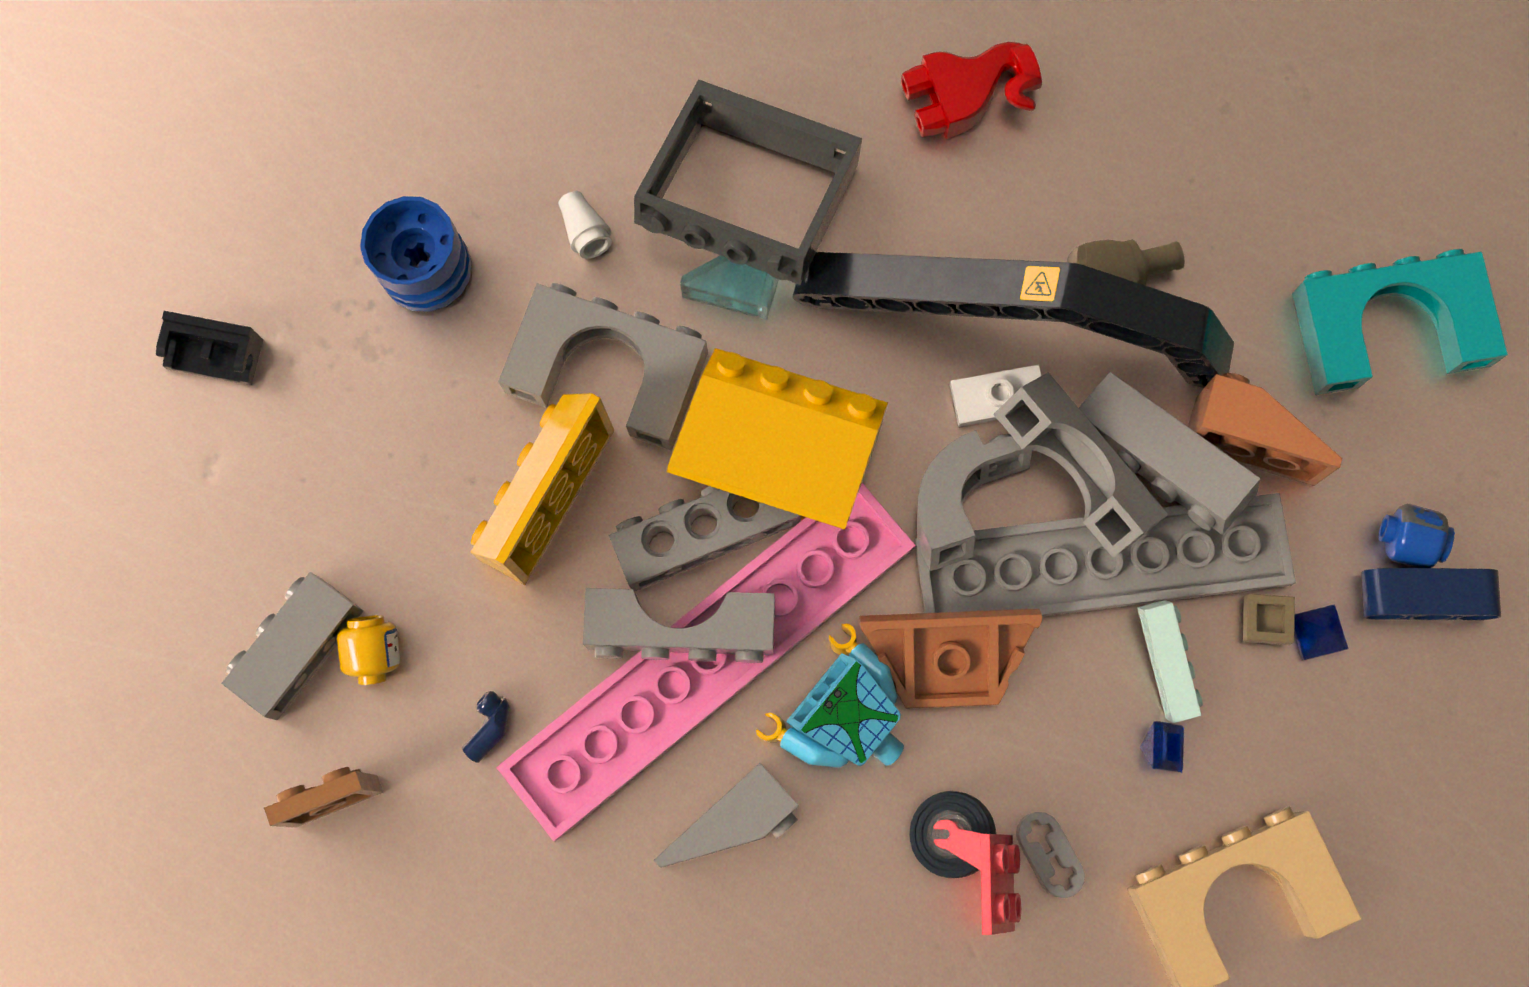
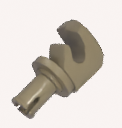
(1127, 259)

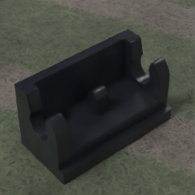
(208, 347)

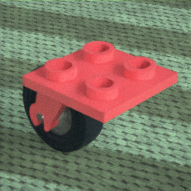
(957, 838)

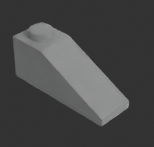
(741, 816)

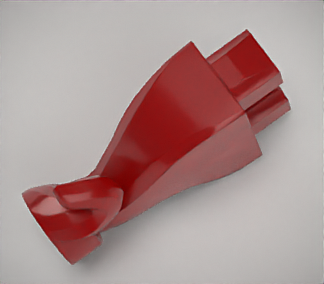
(965, 86)

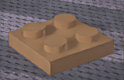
(339, 790)

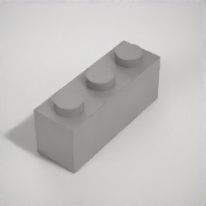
(290, 646)

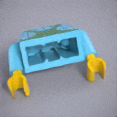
(845, 712)

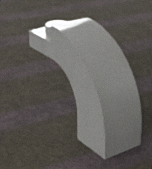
(953, 474)

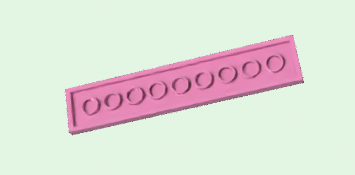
(658, 702)

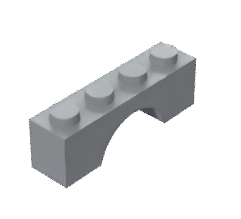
(1115, 500)
(739, 627)

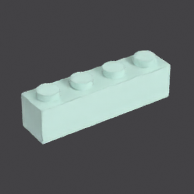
(1169, 661)

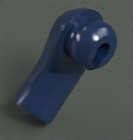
(493, 727)

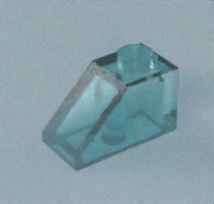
(730, 287)

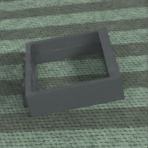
(765, 127)

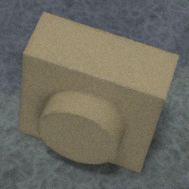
(1268, 619)

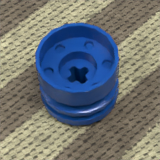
(406, 235)

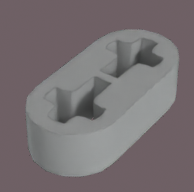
(1059, 848)

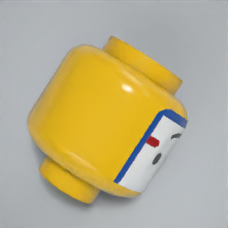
(368, 649)

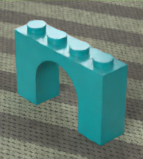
(1449, 288)

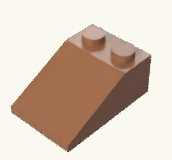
(1260, 431)

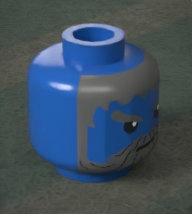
(1416, 536)

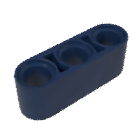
(1430, 594)

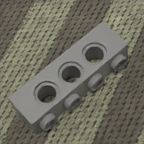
(645, 567)

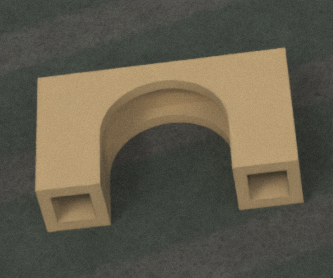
(1285, 848)

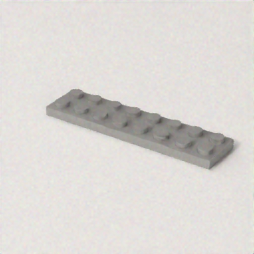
(1069, 571)

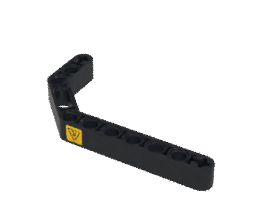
(1025, 291)

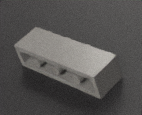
(1170, 455)

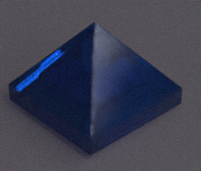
(1319, 632)
(1164, 746)

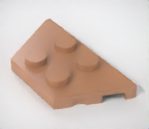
(951, 655)

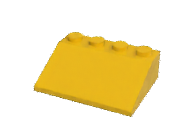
(778, 438)
(544, 486)

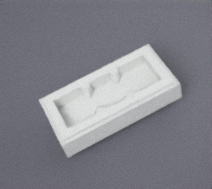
(982, 395)

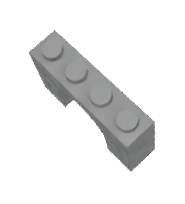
(562, 322)

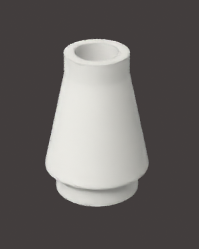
(585, 228)

